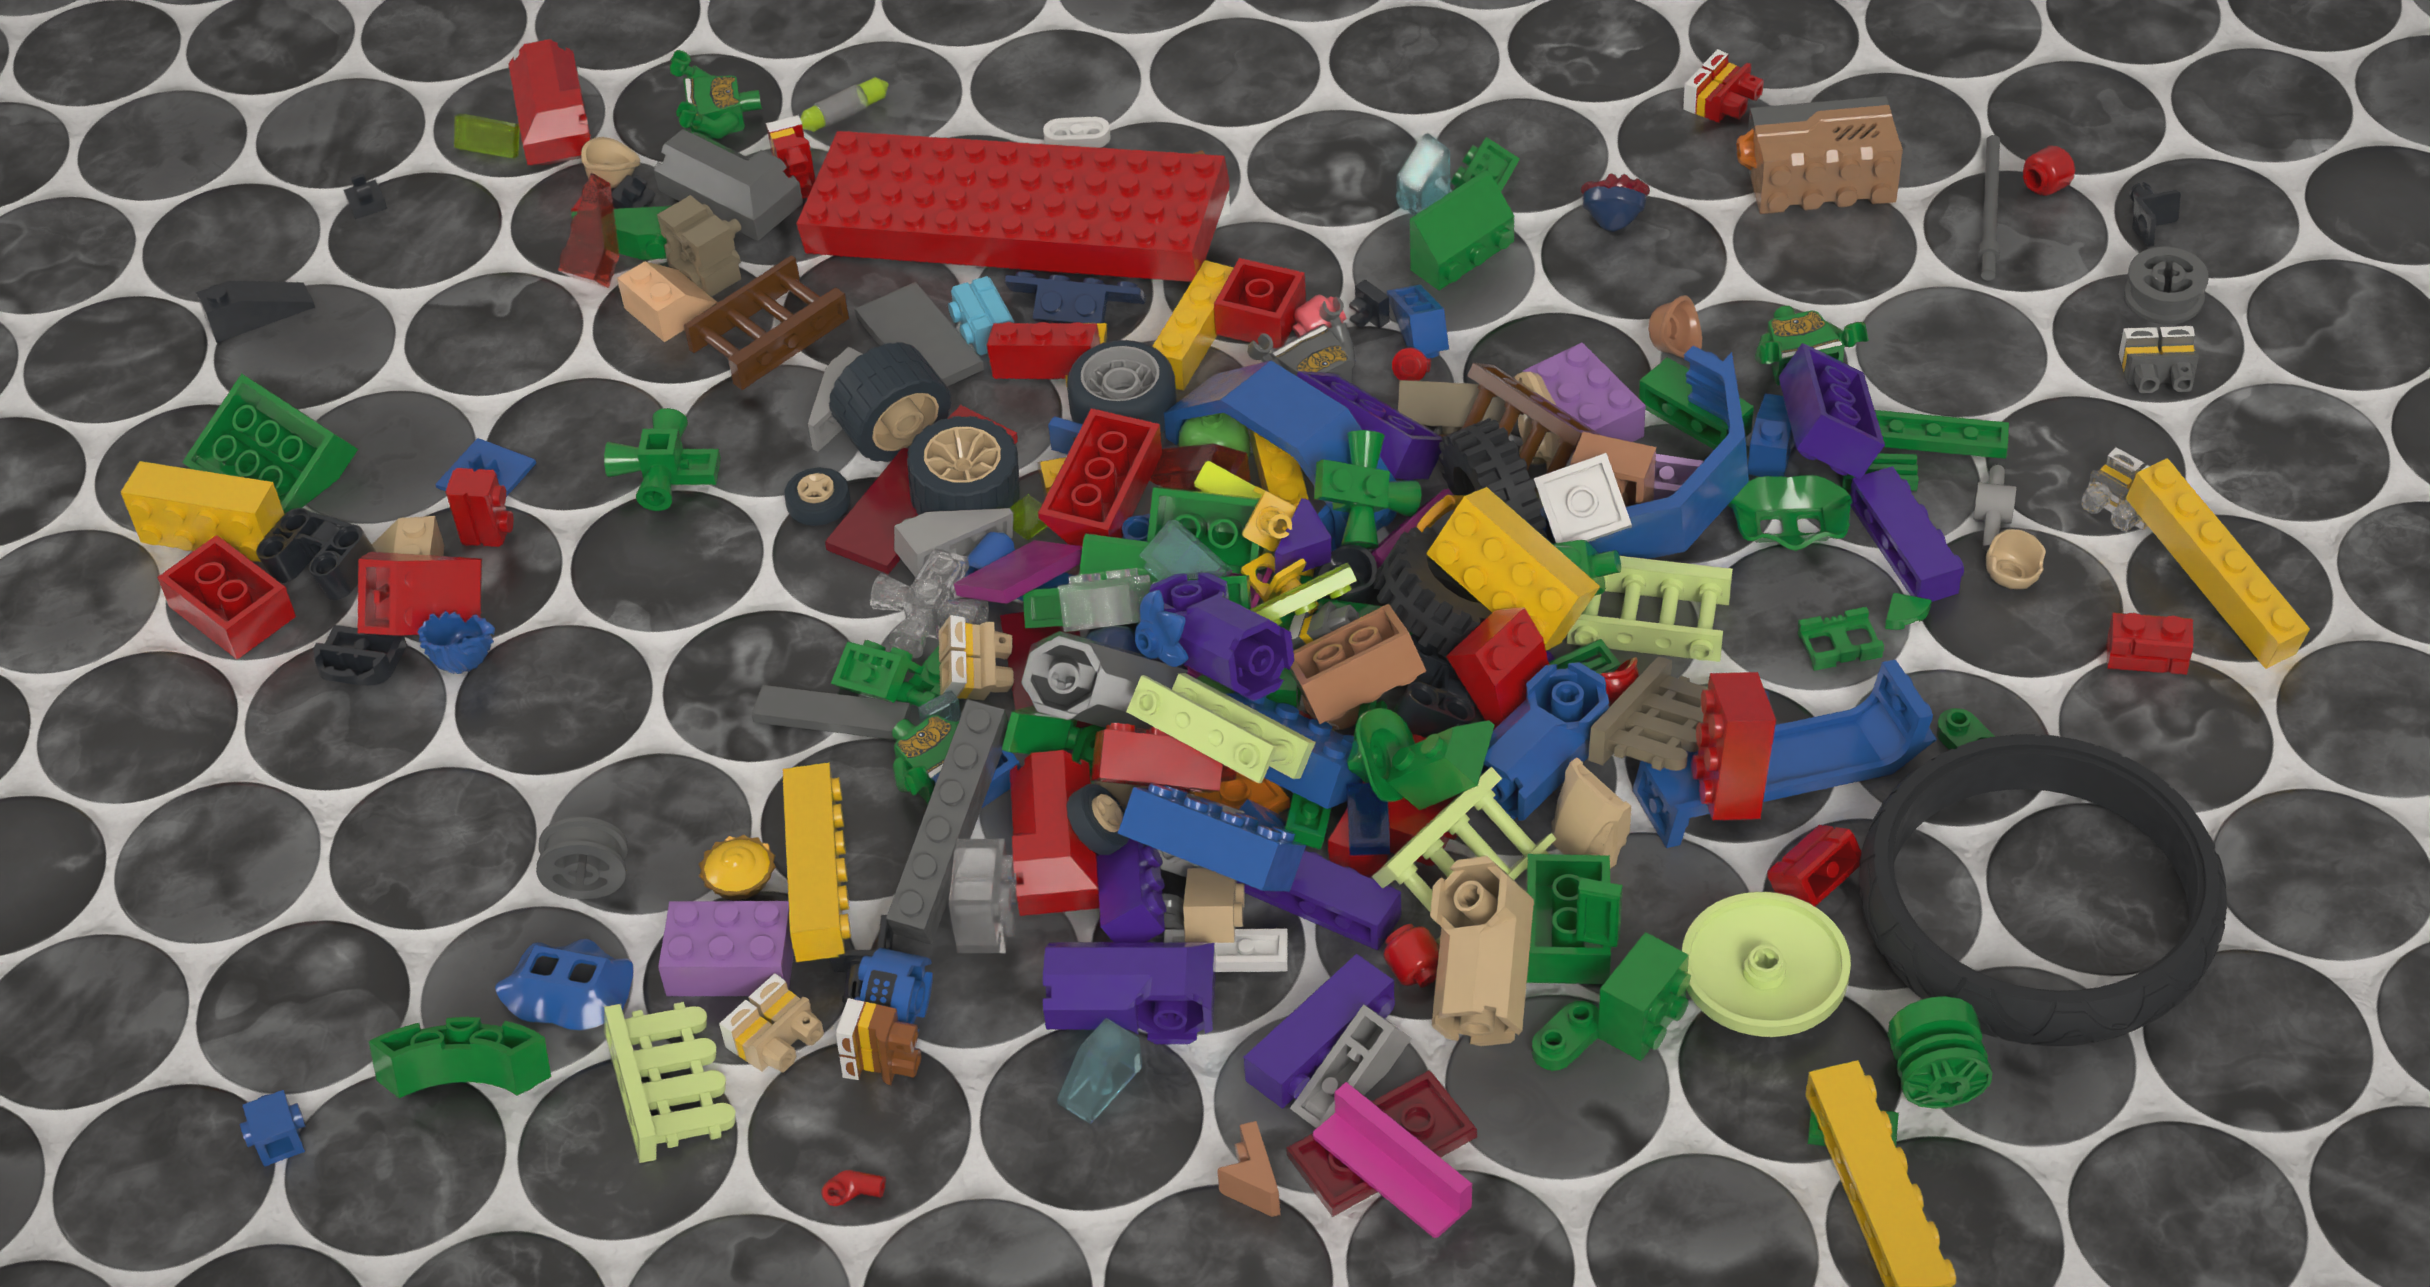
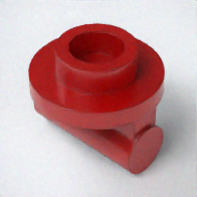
(1410, 364)

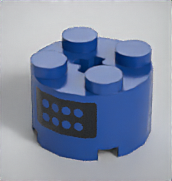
(896, 982)

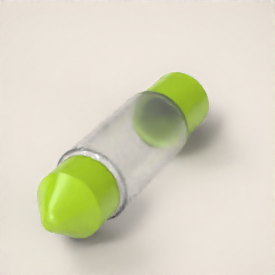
(843, 104)

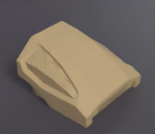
(1589, 816)

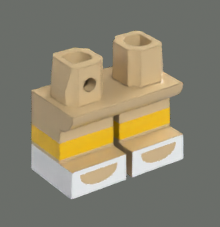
(969, 659)
(769, 1025)

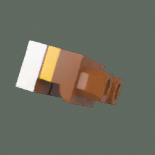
(876, 1042)

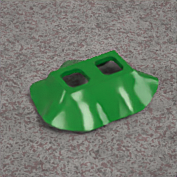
(1788, 501)

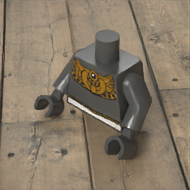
(1316, 351)

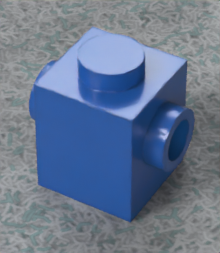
(273, 1127)

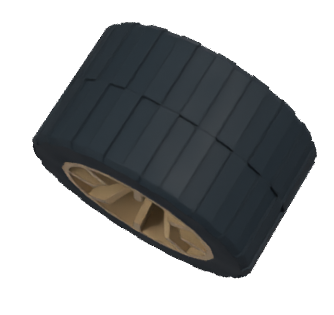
(888, 399)
(963, 466)

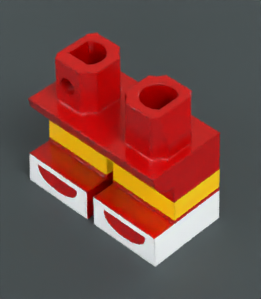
(1720, 88)
(794, 150)

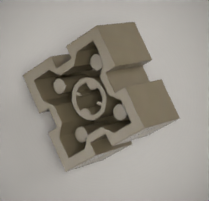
(701, 245)

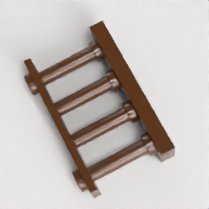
(779, 343)
(1521, 401)

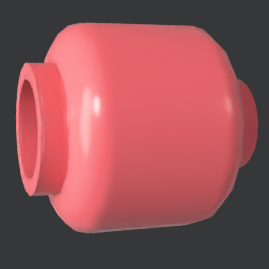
(1308, 315)

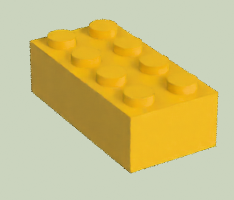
(192, 506)
(1512, 565)

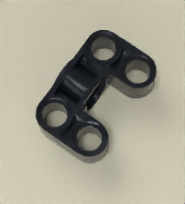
(323, 540)
(1435, 697)

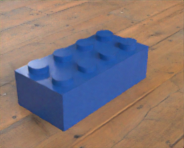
(1327, 769)
(1212, 837)

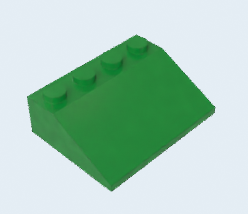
(270, 441)

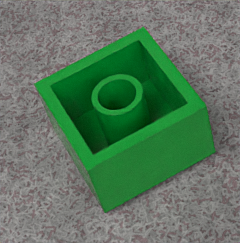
(1643, 997)

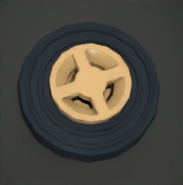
(817, 496)
(1096, 819)

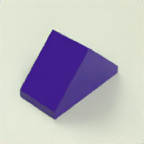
(1306, 540)

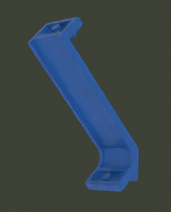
(1808, 754)

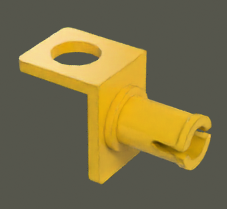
(1269, 520)
(1281, 582)

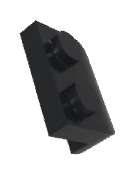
(358, 656)

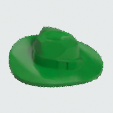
(1378, 739)

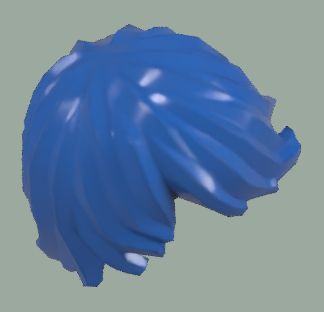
(454, 643)

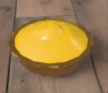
(737, 867)

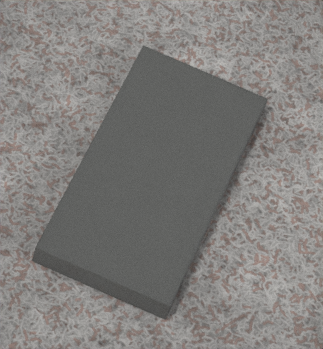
(915, 320)

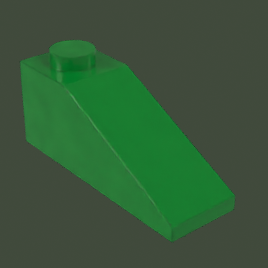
(639, 232)
(1039, 732)

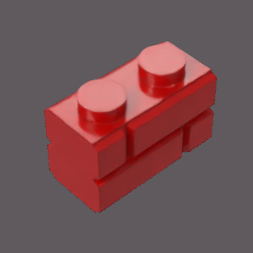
(479, 507)
(2150, 643)
(1816, 864)

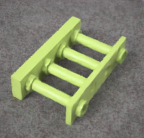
(1668, 581)
(1221, 727)
(1453, 819)

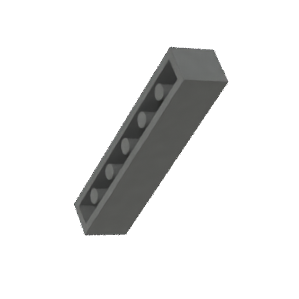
(948, 817)

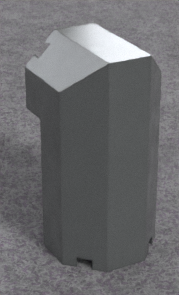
(728, 182)
(1089, 679)

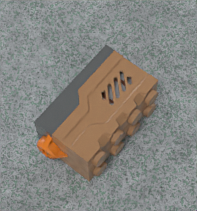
(1822, 154)

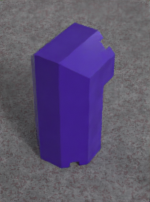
(1226, 638)
(1134, 984)

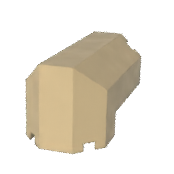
(1481, 953)

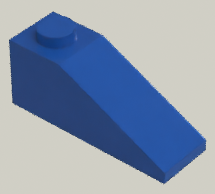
(1420, 319)
(1770, 439)

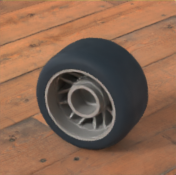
(1122, 380)

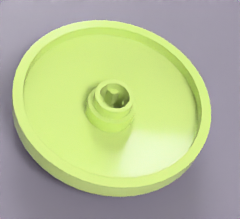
(1766, 964)

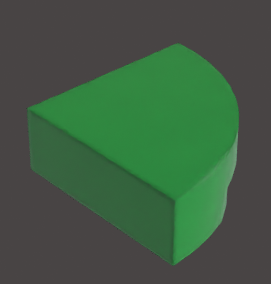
(1906, 610)

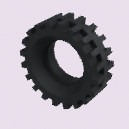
(1487, 458)
(1426, 595)

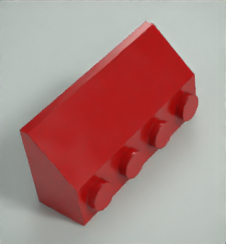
(1102, 477)

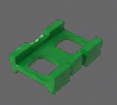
(1836, 630)

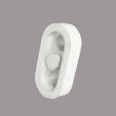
(1077, 132)

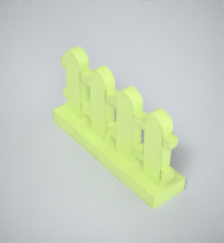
(663, 1093)

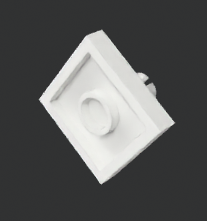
(1583, 501)

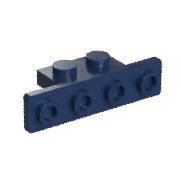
(1070, 301)

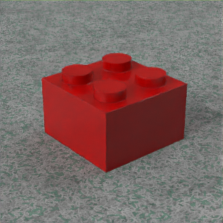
(1259, 301)

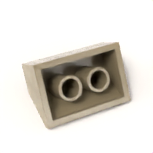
(1443, 403)

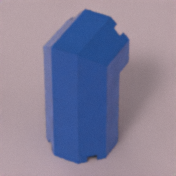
(1545, 735)

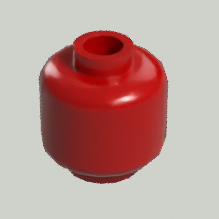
(2048, 170)
(1412, 955)

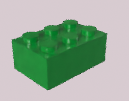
(1554, 951)

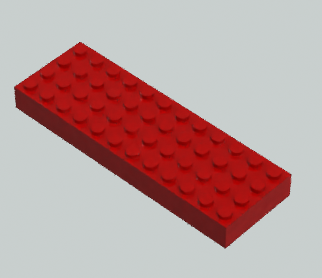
(1015, 205)

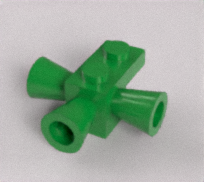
(662, 460)
(1364, 489)

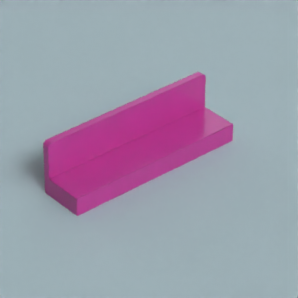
(1394, 1162)

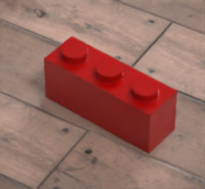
(1038, 348)

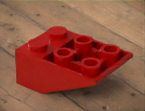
(405, 589)

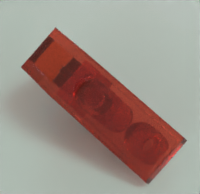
(593, 242)
(1181, 465)

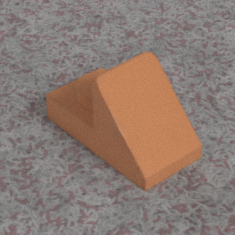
(1251, 1178)

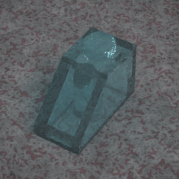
(1424, 176)
(1180, 552)
(1100, 1070)

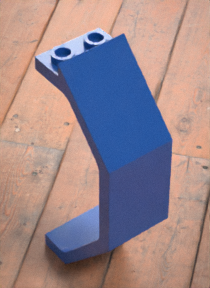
(1283, 412)
(1677, 521)

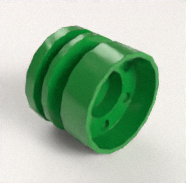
(1939, 1052)

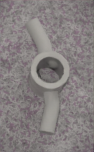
(1994, 504)

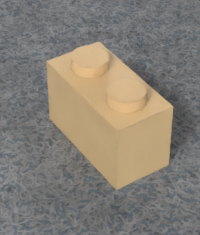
(1212, 906)

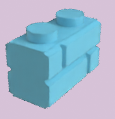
(977, 309)

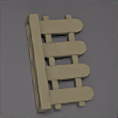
(1651, 720)

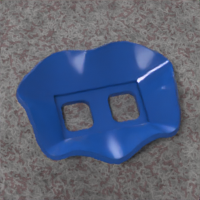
(559, 999)

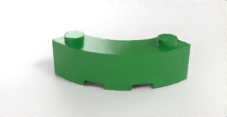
(460, 1052)

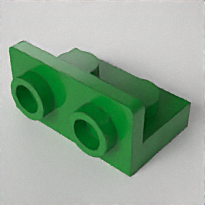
(1487, 157)
(873, 671)

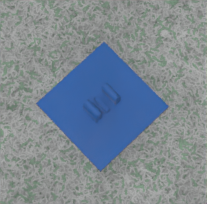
(507, 464)

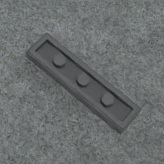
(828, 712)

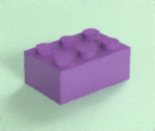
(1592, 393)
(724, 947)

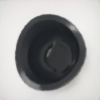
(1363, 567)

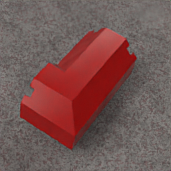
(549, 103)
(1049, 860)

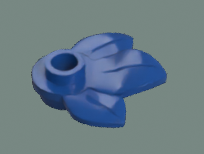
(1160, 631)

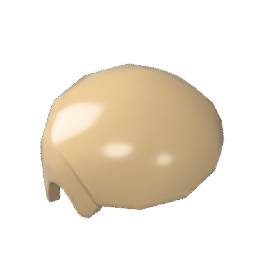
(2015, 559)

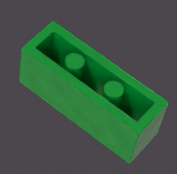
(1666, 396)

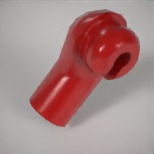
(851, 1184)

